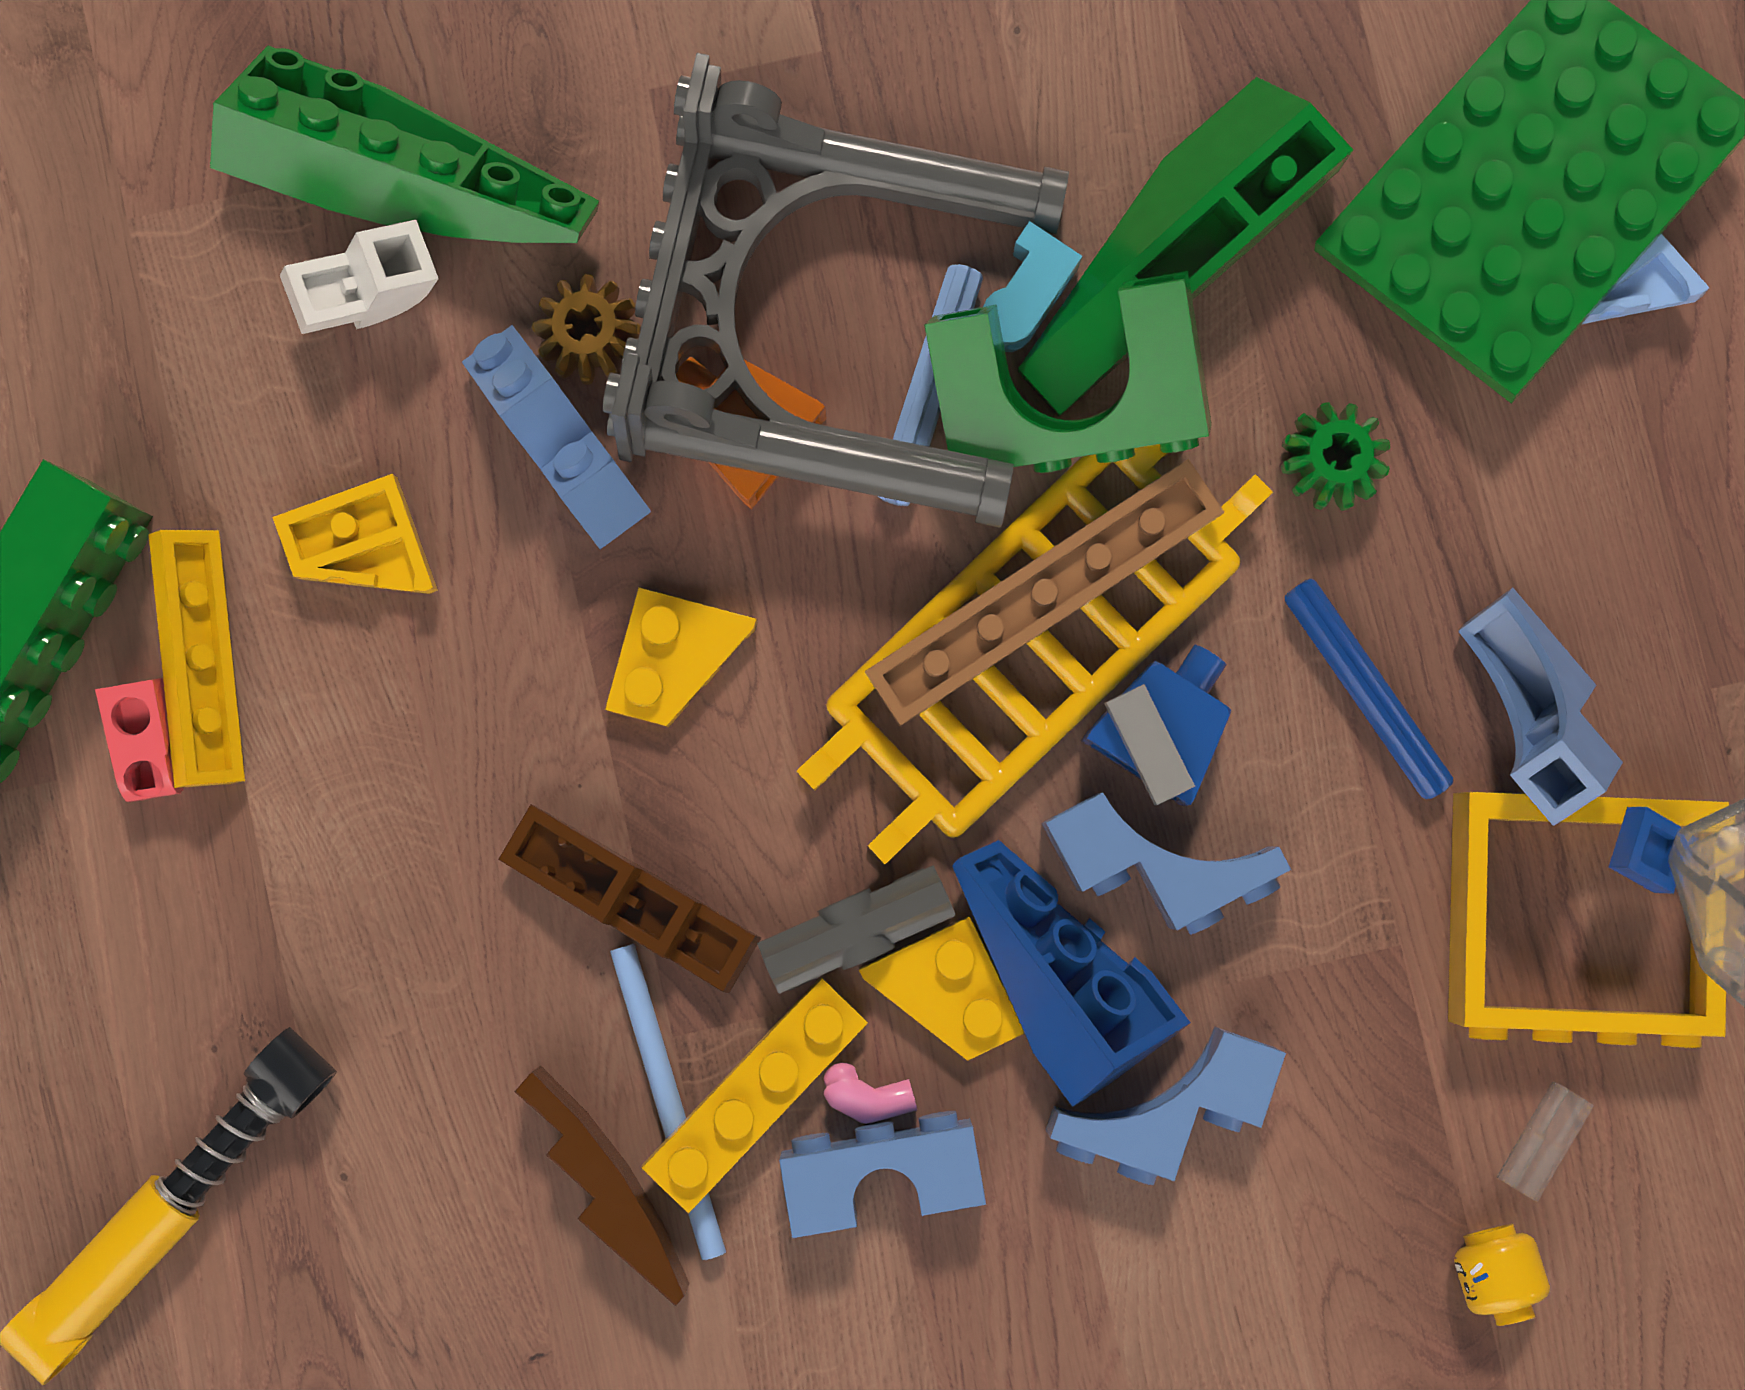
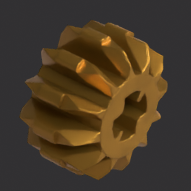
(584, 308)

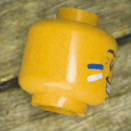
(1501, 1274)

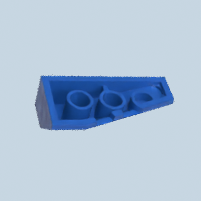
(1073, 995)

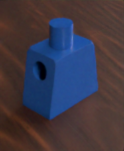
(1186, 709)

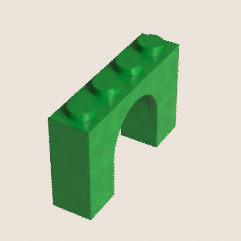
(1160, 405)

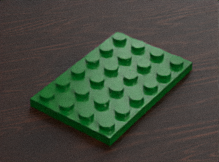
(1536, 186)

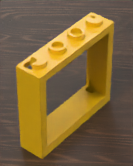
(1468, 935)

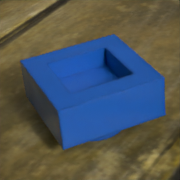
(1644, 849)

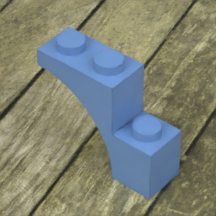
(555, 436)
(1543, 688)
(1187, 891)
(1229, 1080)

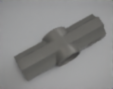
(856, 929)

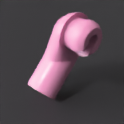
(862, 1101)

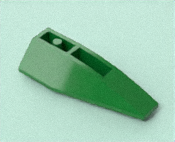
(382, 157)
(1195, 216)

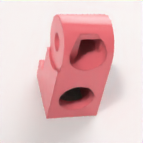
(138, 739)

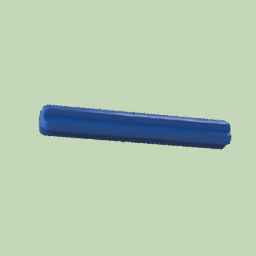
(1369, 689)

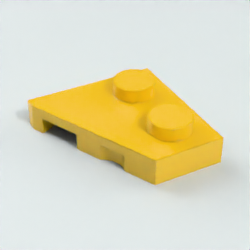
(357, 539)
(949, 989)

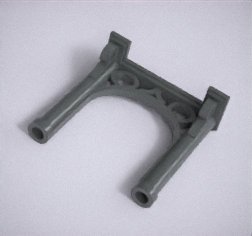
(749, 136)

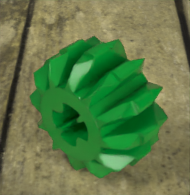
(1347, 435)

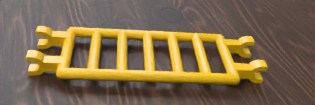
(1087, 689)

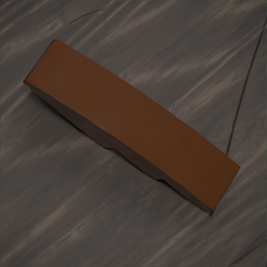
(629, 898)
(620, 1208)

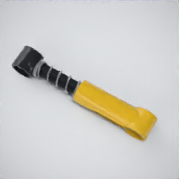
(65, 1315)

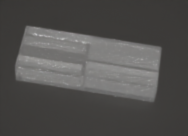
(1545, 1141)

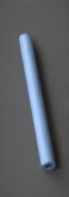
(662, 1082)

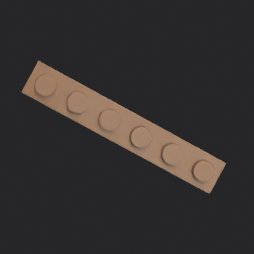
(1044, 592)

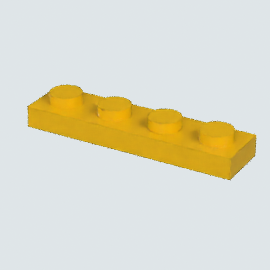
(196, 657)
(754, 1095)

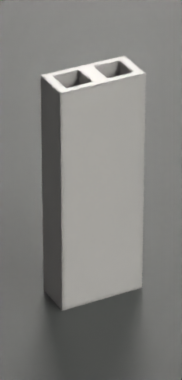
(1149, 745)

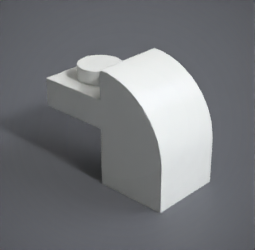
(371, 282)

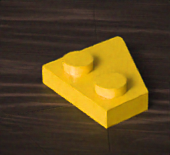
(671, 654)

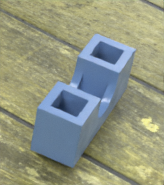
(824, 1174)

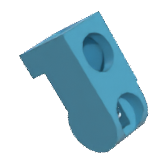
(1035, 286)

